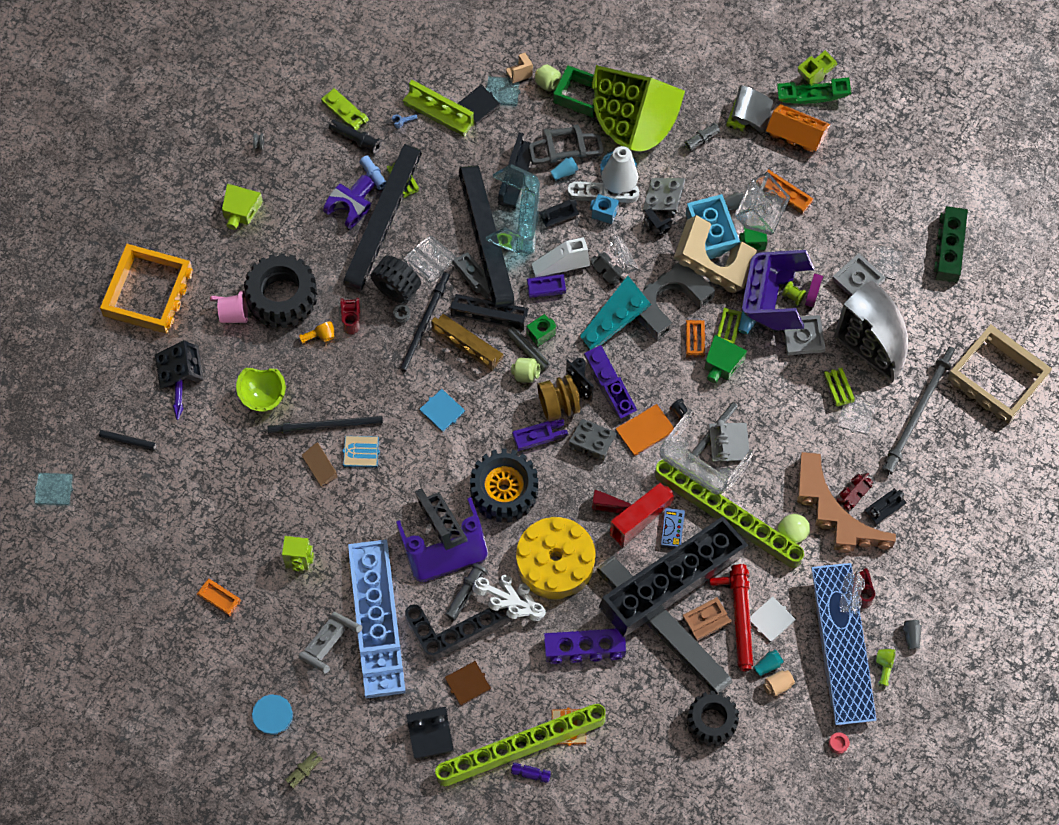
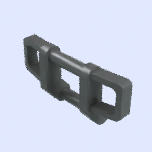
(552, 156)

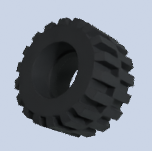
(395, 279)
(712, 702)

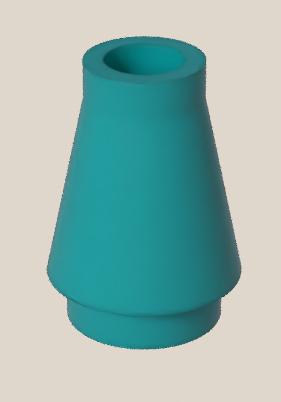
(769, 662)

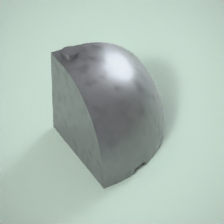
(874, 330)

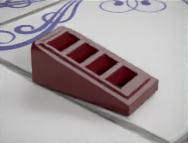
(608, 503)

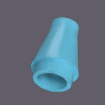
(565, 168)

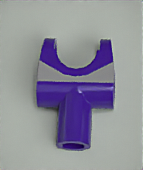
(351, 200)

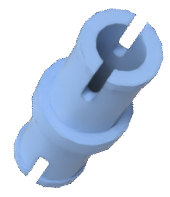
(373, 172)

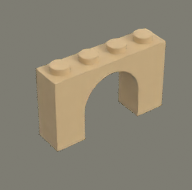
(692, 254)

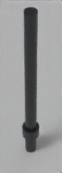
(439, 291)
(286, 427)

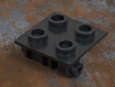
(577, 372)

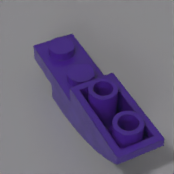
(609, 382)

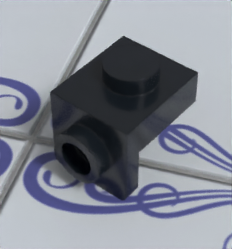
(657, 227)

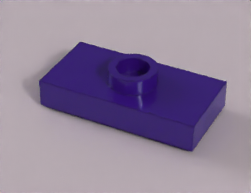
(546, 286)

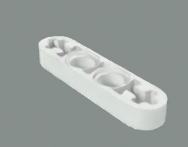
(580, 196)

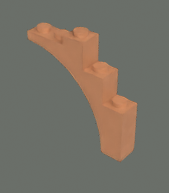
(829, 514)

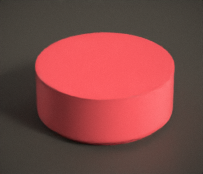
(838, 743)

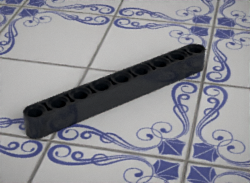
(382, 217)
(484, 225)

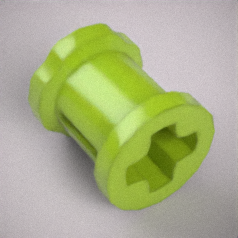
(794, 293)

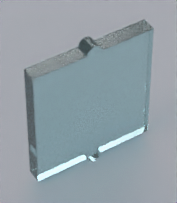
(504, 90)
(54, 489)

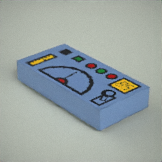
(672, 528)

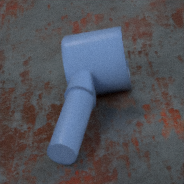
(402, 120)

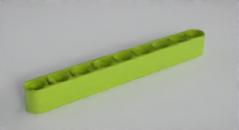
(739, 515)
(513, 752)

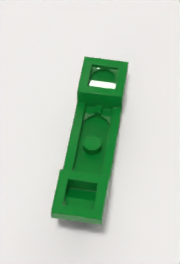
(814, 93)

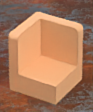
(521, 71)

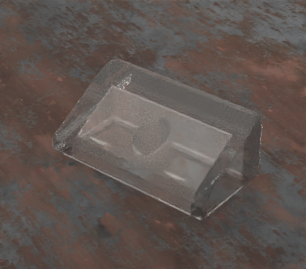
(623, 254)

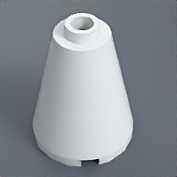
(620, 171)

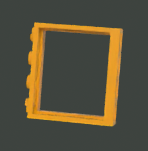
(173, 305)

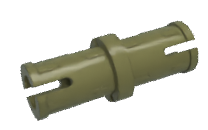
(303, 769)

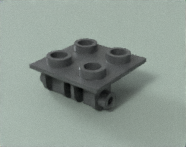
(592, 438)

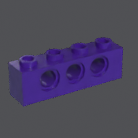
(574, 639)

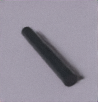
(127, 439)

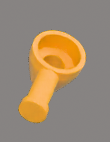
(324, 331)

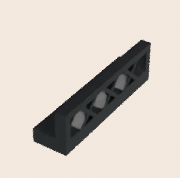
(520, 157)
(488, 315)
(437, 522)

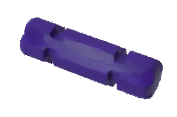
(531, 772)

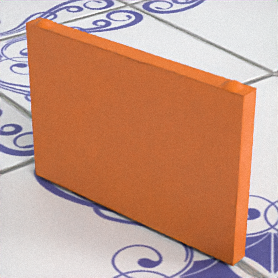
(645, 430)

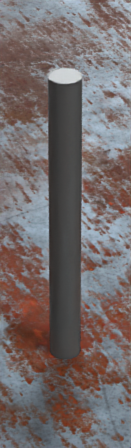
(706, 439)

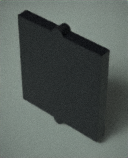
(480, 102)

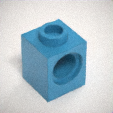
(604, 215)

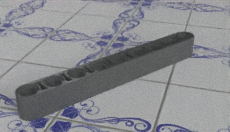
(673, 634)

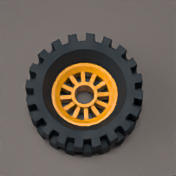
(512, 466)

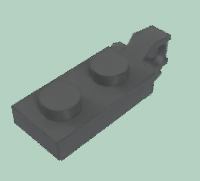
(472, 274)

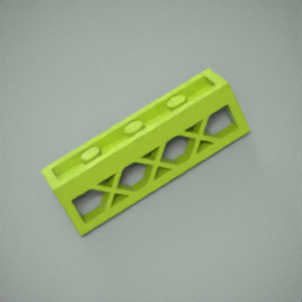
(439, 108)

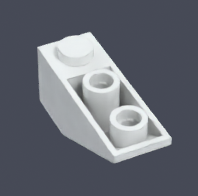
(565, 257)

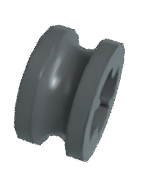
(258, 141)
(401, 307)

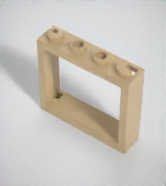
(1014, 351)

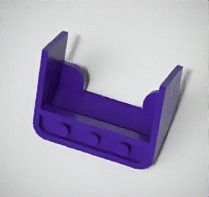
(762, 287)
(435, 561)

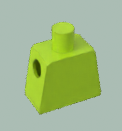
(240, 205)

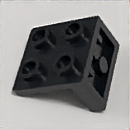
(178, 363)
(430, 732)

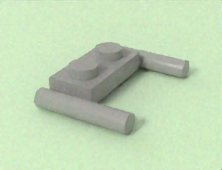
(326, 639)

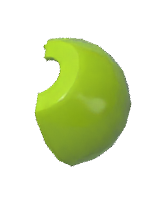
(260, 388)

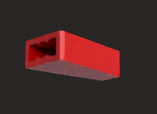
(640, 514)

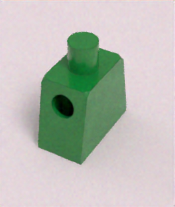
(723, 359)

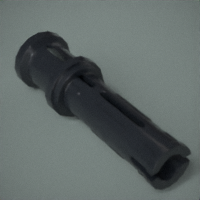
(363, 139)

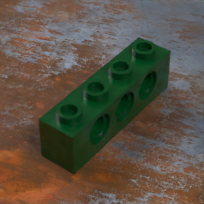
(955, 218)

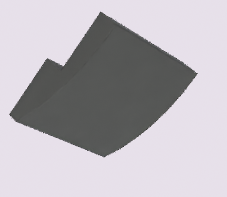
(752, 108)

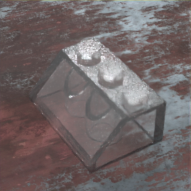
(762, 205)

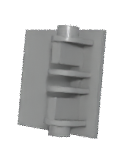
(664, 194)
(728, 441)

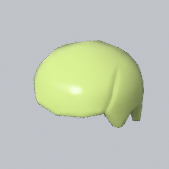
(794, 527)

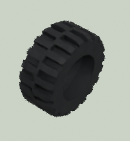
(276, 269)

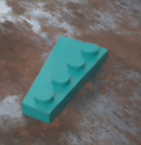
(617, 312)

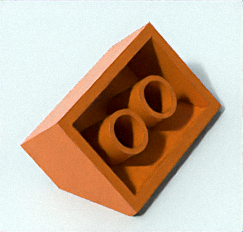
(797, 128)

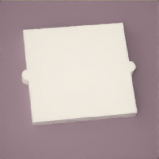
(771, 619)

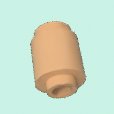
(778, 683)

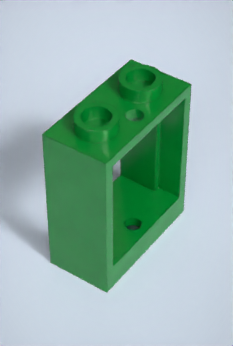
(580, 76)

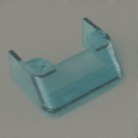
(524, 240)

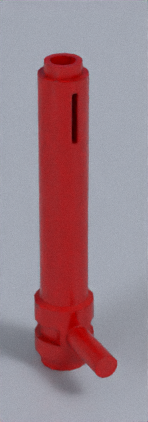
(740, 585)

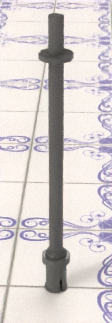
(895, 455)

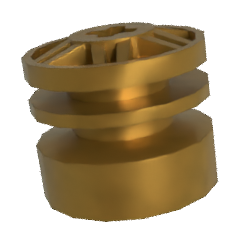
(558, 398)

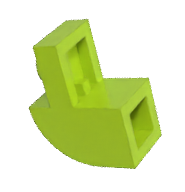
(815, 69)

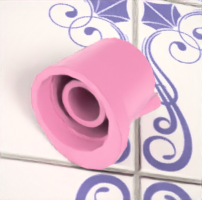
(232, 308)

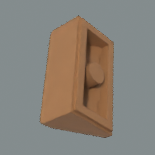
(319, 464)

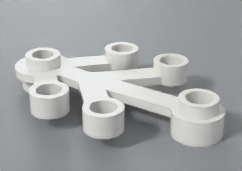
(510, 599)

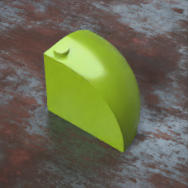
(634, 107)

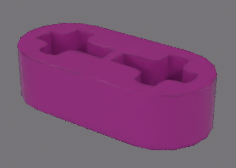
(814, 289)

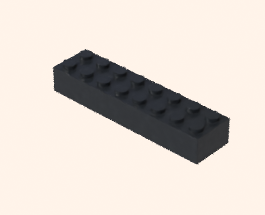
(672, 576)

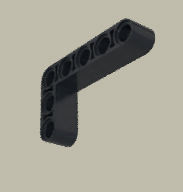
(455, 631)

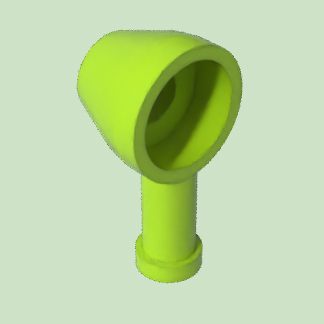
(885, 658)

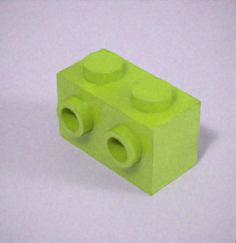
(297, 553)

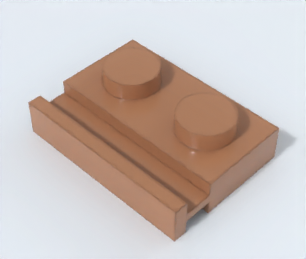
(706, 619)

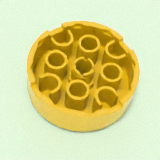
(555, 538)

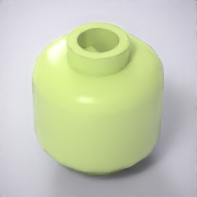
(547, 77)
(525, 370)

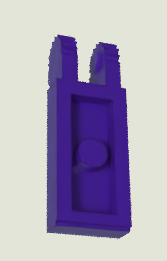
(538, 434)

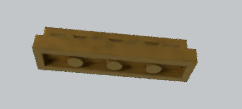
(466, 341)

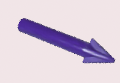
(177, 406)

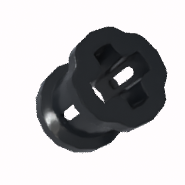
(676, 406)

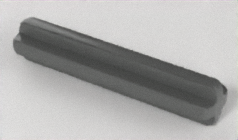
(528, 348)

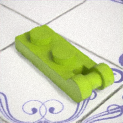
(344, 109)

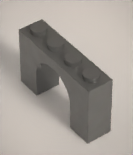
(680, 279)

